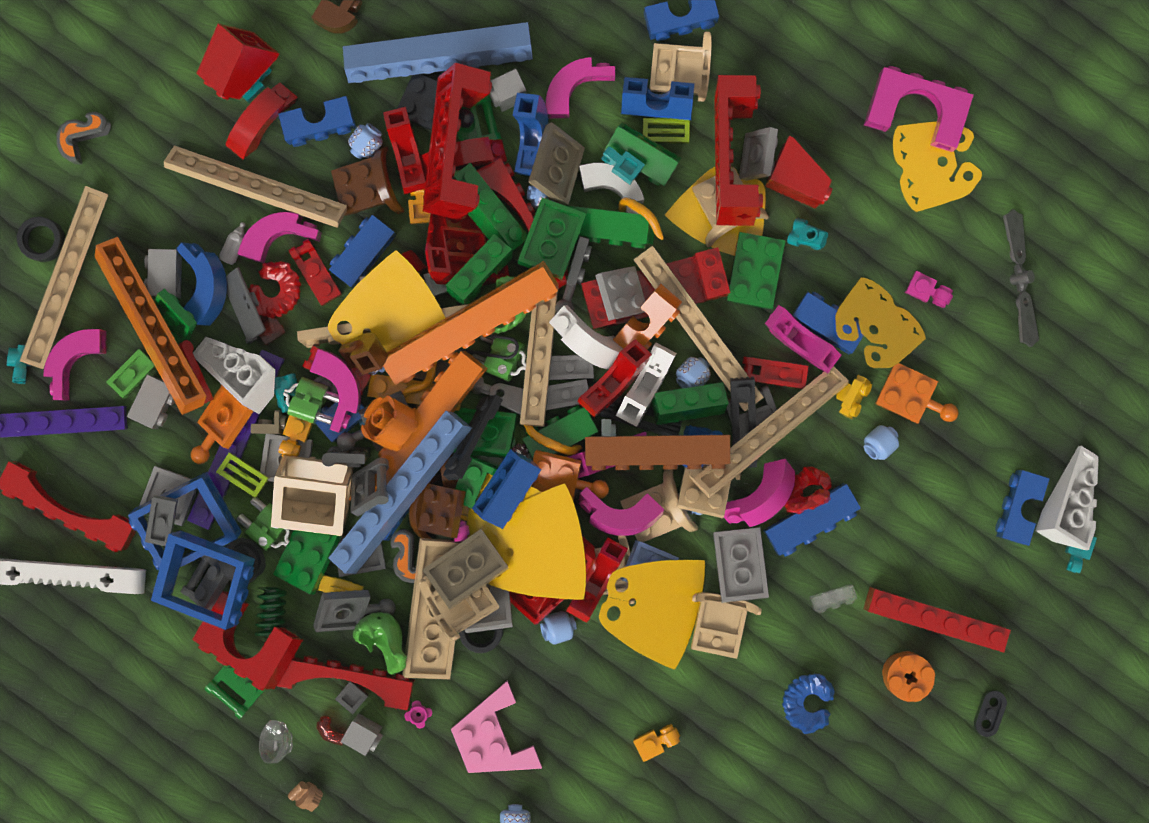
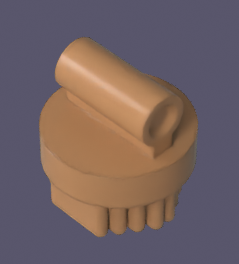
(306, 795)

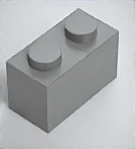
(505, 90)
(163, 271)
(151, 403)
(363, 735)

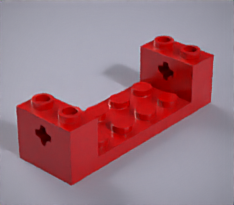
(456, 88)
(734, 98)
(699, 275)

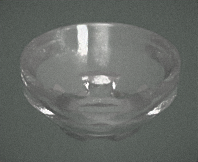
(275, 742)

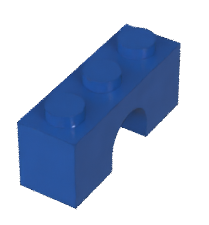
(663, 23)
(642, 102)
(337, 120)
(1012, 524)

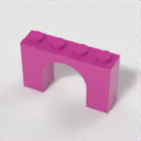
(950, 103)

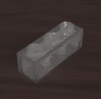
(833, 598)

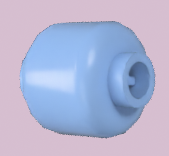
(881, 442)
(558, 627)

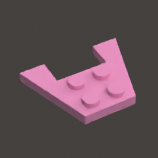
(484, 742)

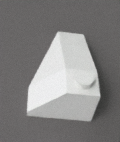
(240, 372)
(1069, 510)

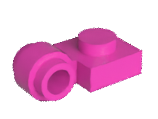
(923, 287)
(463, 531)

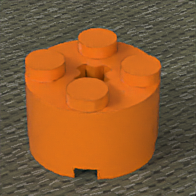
(389, 423)
(908, 689)

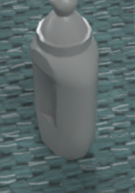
(232, 244)

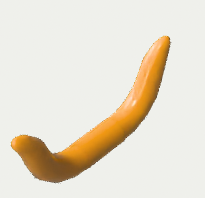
(642, 210)
(430, 375)
(550, 443)

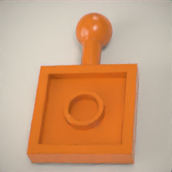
(909, 394)
(222, 421)
(564, 470)

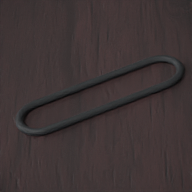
(495, 355)

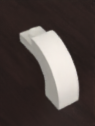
(599, 176)
(583, 340)
(646, 385)

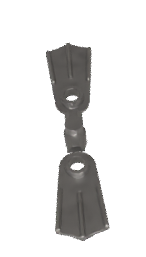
(1026, 320)
(512, 395)

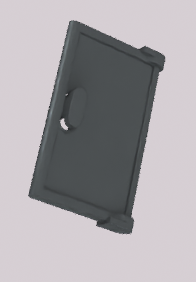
(244, 305)

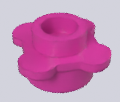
(414, 719)

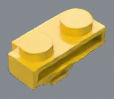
(852, 396)
(334, 584)

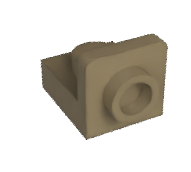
(267, 427)

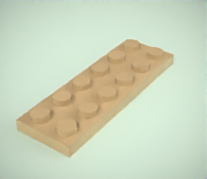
(427, 646)

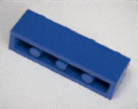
(803, 527)

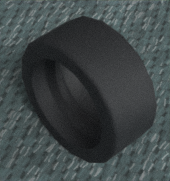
(24, 232)
(250, 549)
(481, 648)

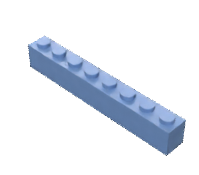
(437, 52)
(402, 492)

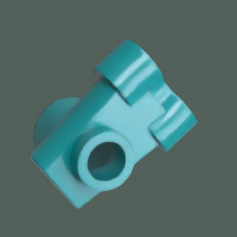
(803, 233)
(20, 370)
(281, 384)

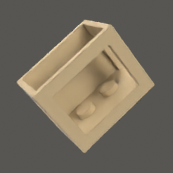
(311, 495)

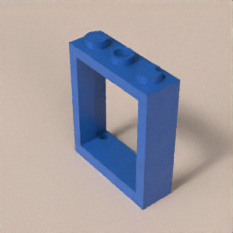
(214, 502)
(170, 567)

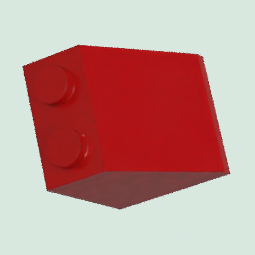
(235, 61)
(799, 176)

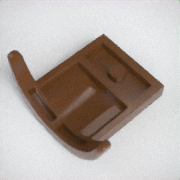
(365, 185)
(437, 510)

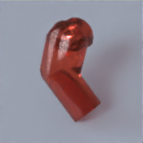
(326, 731)

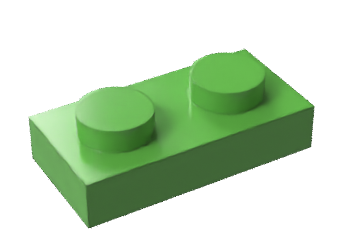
(131, 373)

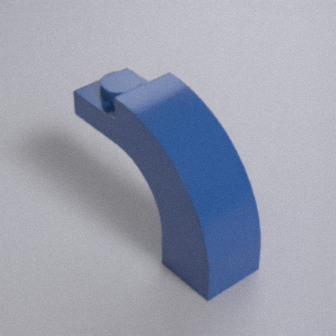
(532, 117)
(210, 284)

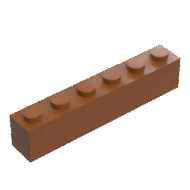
(657, 450)

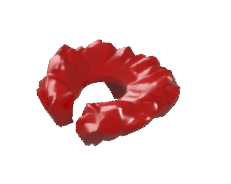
(288, 292)
(809, 476)

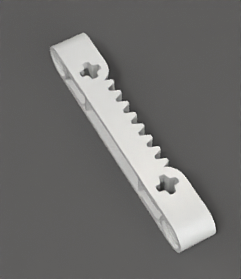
(125, 579)

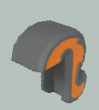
(76, 131)
(404, 560)

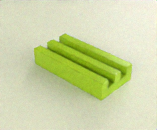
(666, 121)
(259, 485)

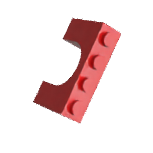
(265, 667)

